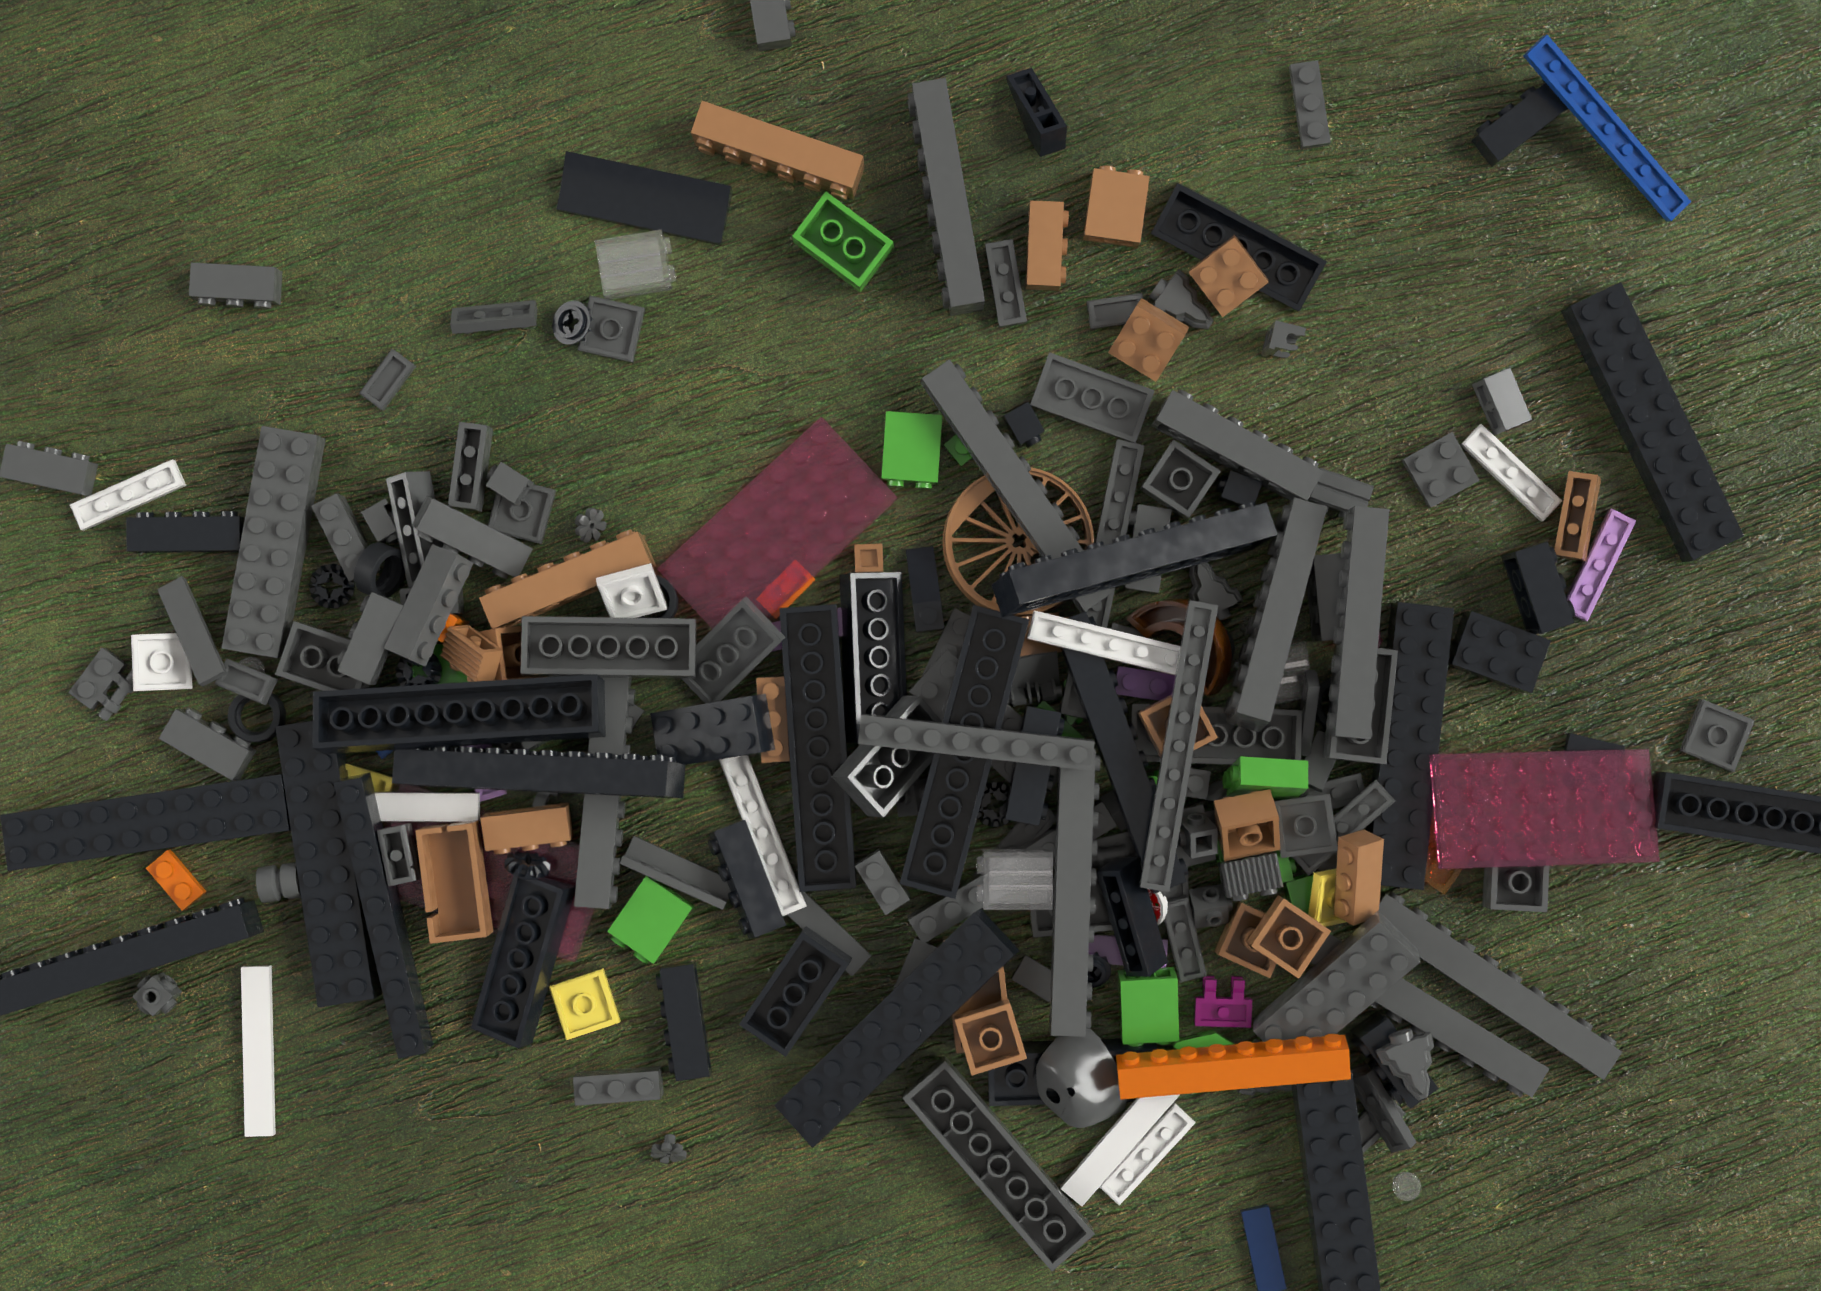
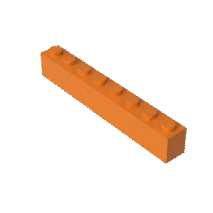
(1233, 1066)

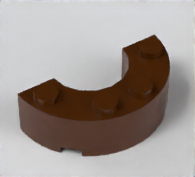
(1170, 615)

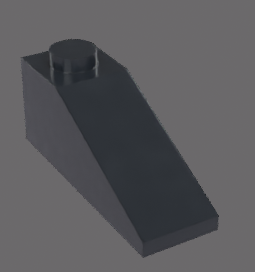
(1038, 113)
(924, 589)

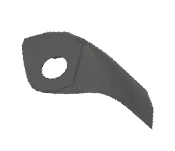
(1089, 1070)

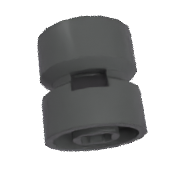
(275, 882)

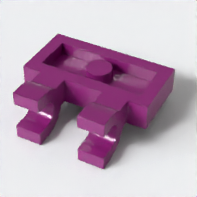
(1223, 1011)

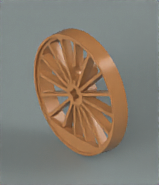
(973, 497)

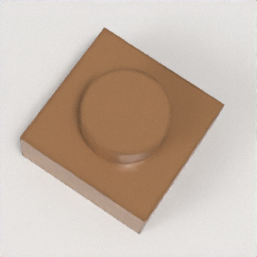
(868, 558)

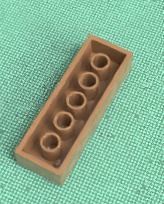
(778, 151)
(564, 582)

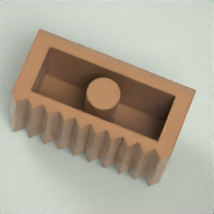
(471, 653)

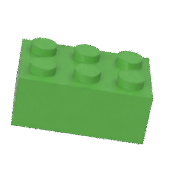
(843, 241)

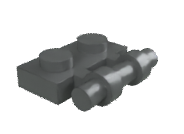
(97, 681)

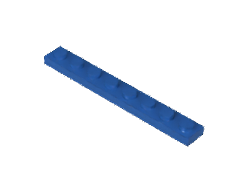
(1606, 128)

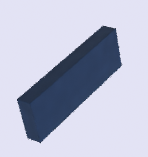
(1263, 1248)

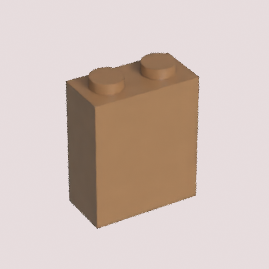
(1116, 206)

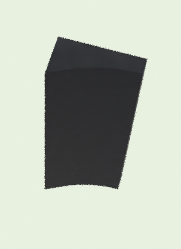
(644, 198)
(1203, 225)
(871, 645)
(523, 960)
(1017, 1082)

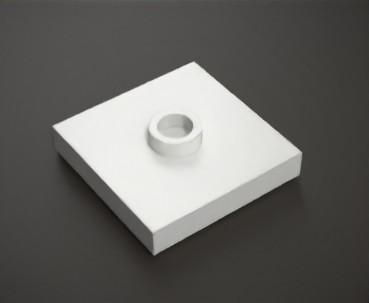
(631, 592)
(159, 663)

